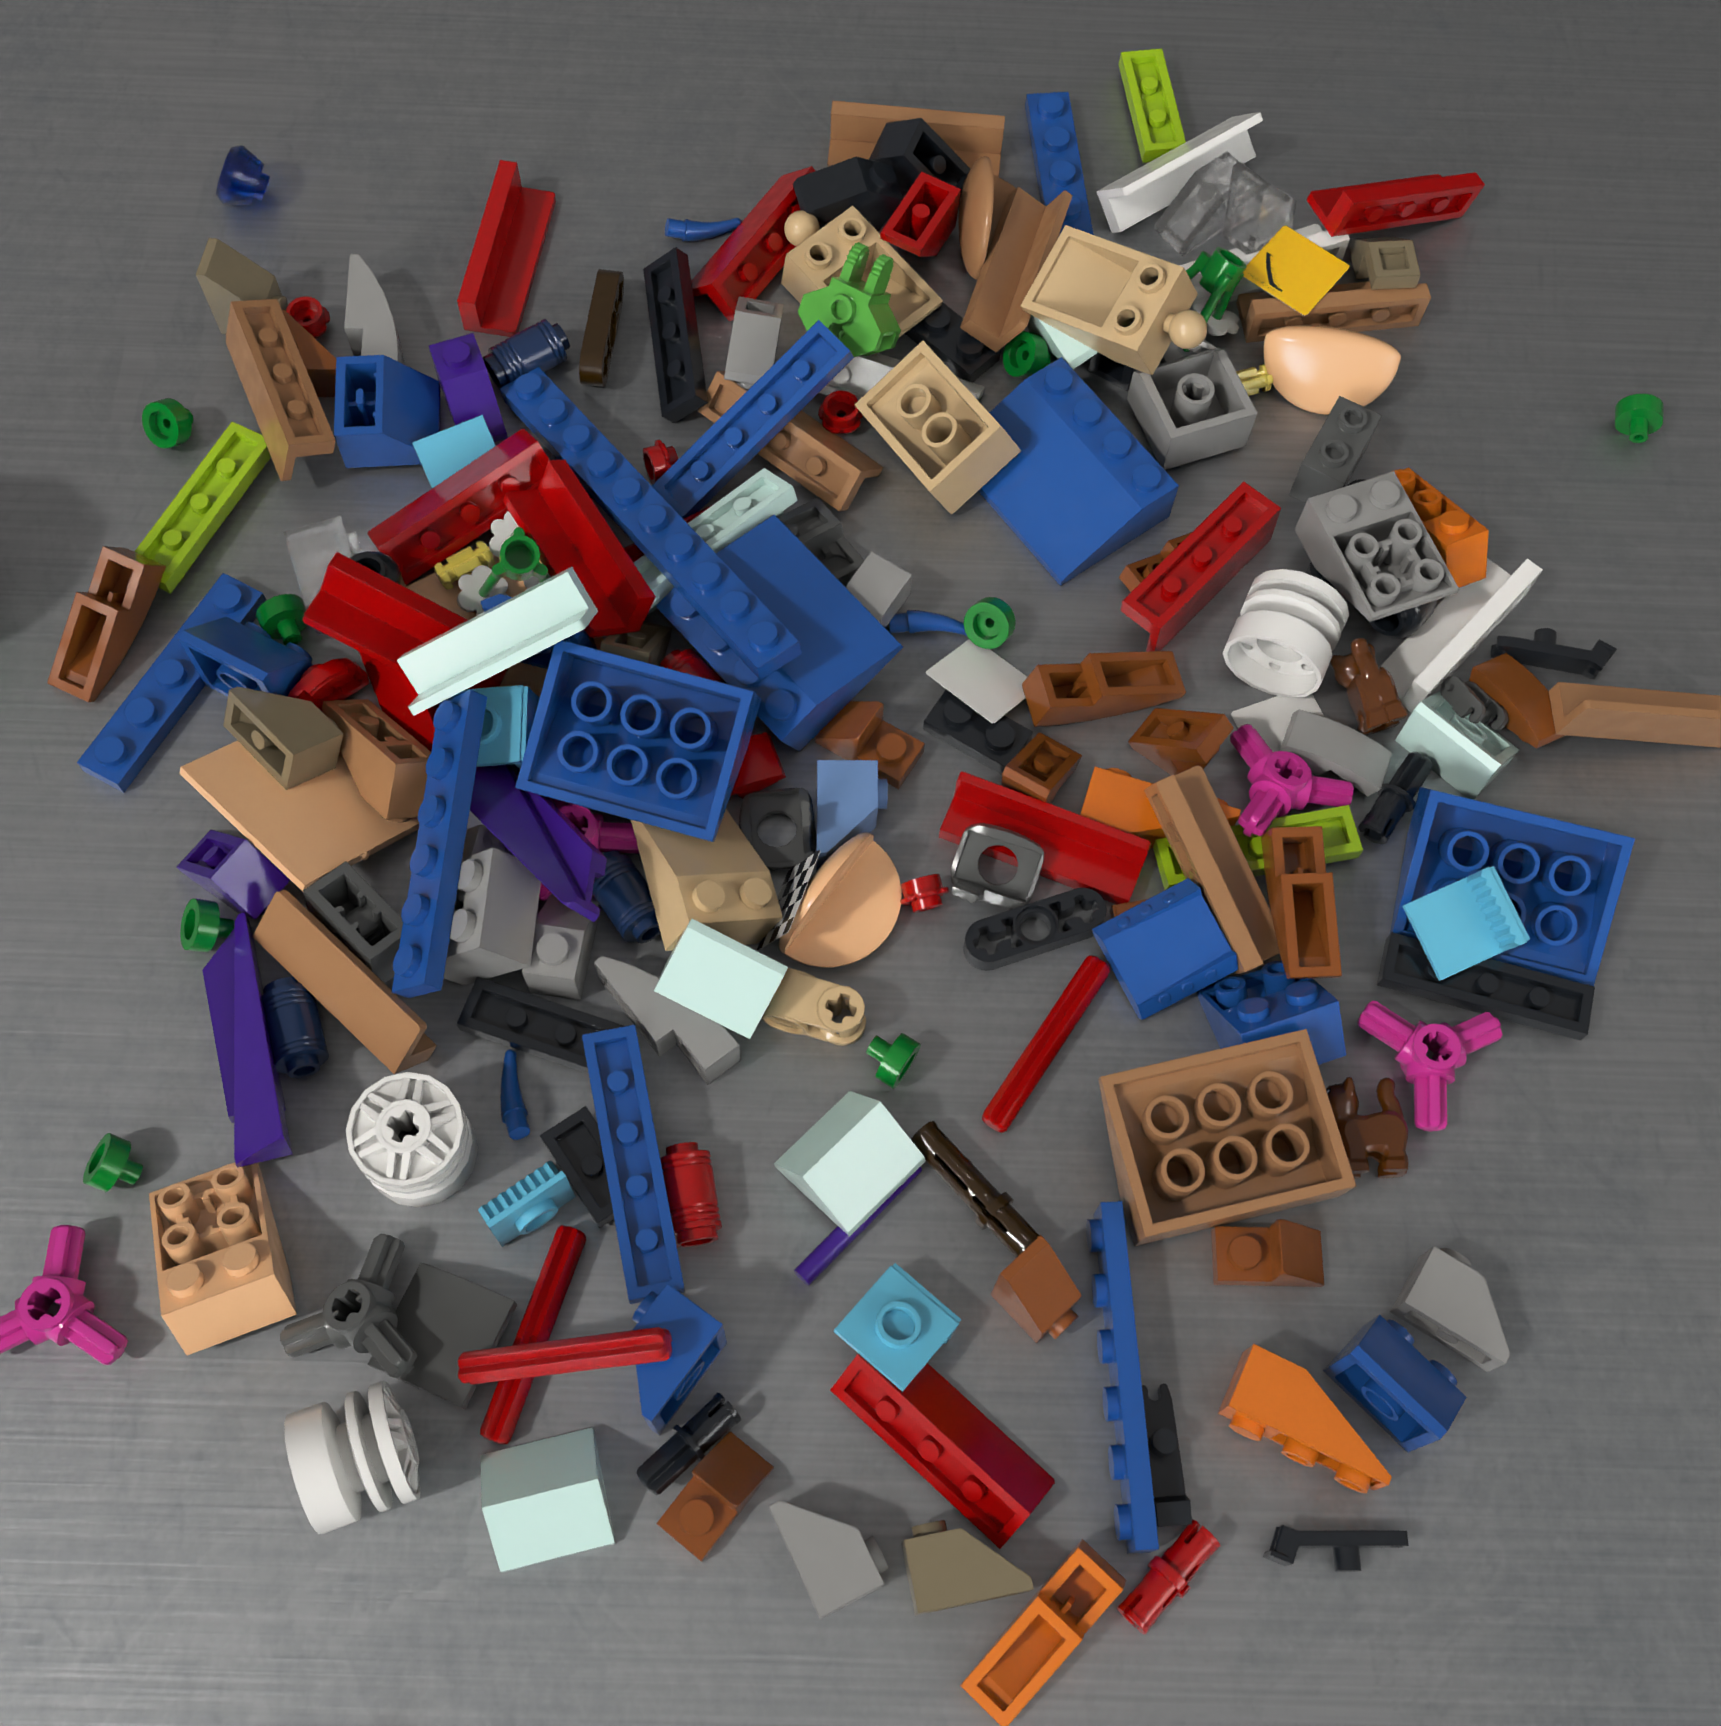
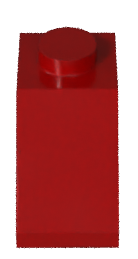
(924, 217)

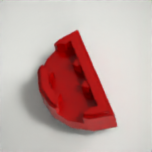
(330, 682)

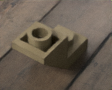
(1385, 261)

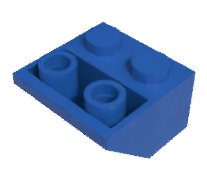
(382, 411)
(1272, 1005)

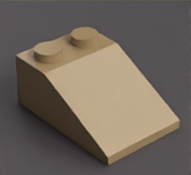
(937, 427)
(707, 881)

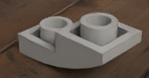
(1337, 748)

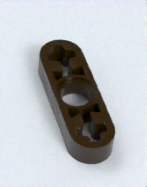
(601, 328)

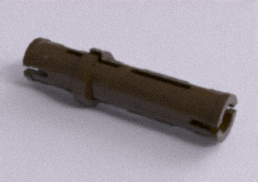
(987, 1203)

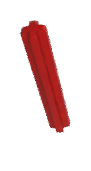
(1045, 1044)
(535, 1327)
(565, 1355)

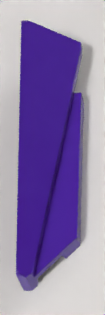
(539, 837)
(244, 1049)

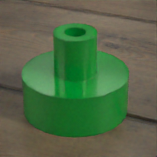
(1026, 355)
(1639, 416)
(167, 423)
(283, 617)
(989, 622)
(203, 925)
(894, 1058)
(111, 1163)

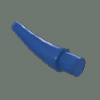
(696, 230)
(923, 621)
(512, 1105)

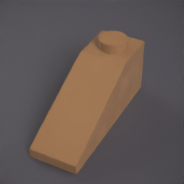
(381, 758)

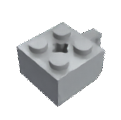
(1192, 406)
(491, 912)

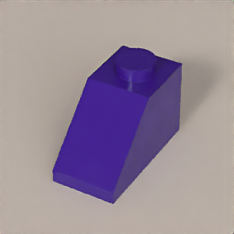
(467, 383)
(233, 872)

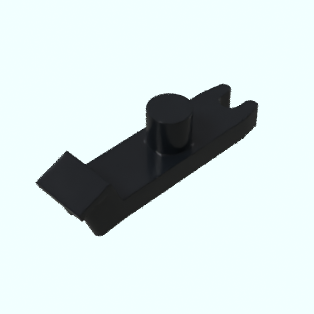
(1545, 653)
(1169, 1492)
(1344, 1544)

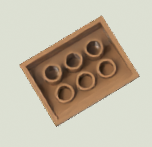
(1223, 1137)

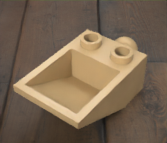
(823, 252)
(1116, 300)

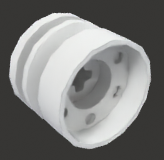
(1286, 633)
(422, 1166)
(340, 1460)

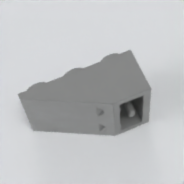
(1374, 547)

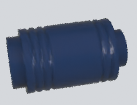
(531, 348)
(626, 899)
(294, 1028)

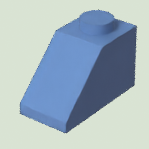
(846, 802)

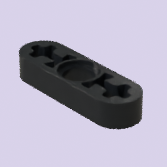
(995, 928)

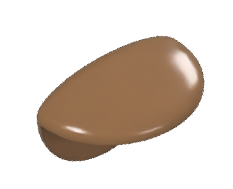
(979, 213)

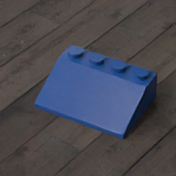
(1079, 475)
(836, 633)
(637, 740)
(1554, 871)

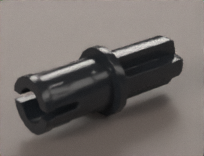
(1396, 798)
(688, 1444)

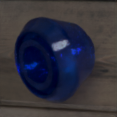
(241, 178)

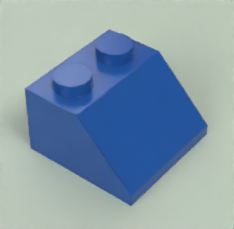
(244, 657)
(695, 1346)
(1397, 1384)

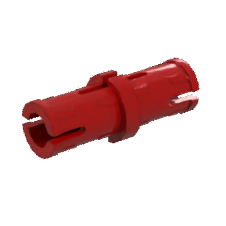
(1168, 1577)

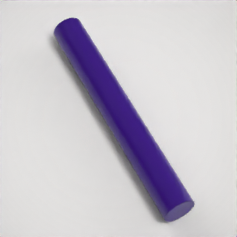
(838, 1241)

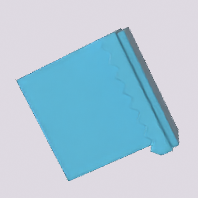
(453, 449)
(506, 724)
(1466, 922)
(527, 1203)
(898, 1326)

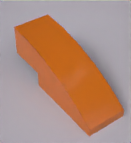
(1044, 1634)

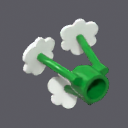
(1220, 277)
(517, 561)

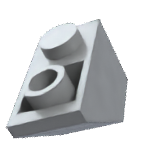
(753, 340)

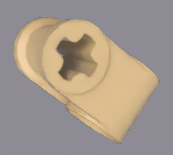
(808, 1005)

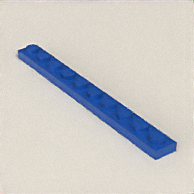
(653, 525)

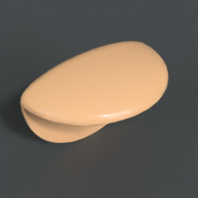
(1323, 362)
(845, 907)

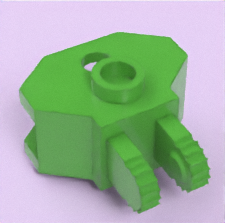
(854, 308)

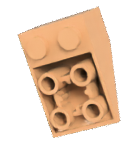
(219, 1257)

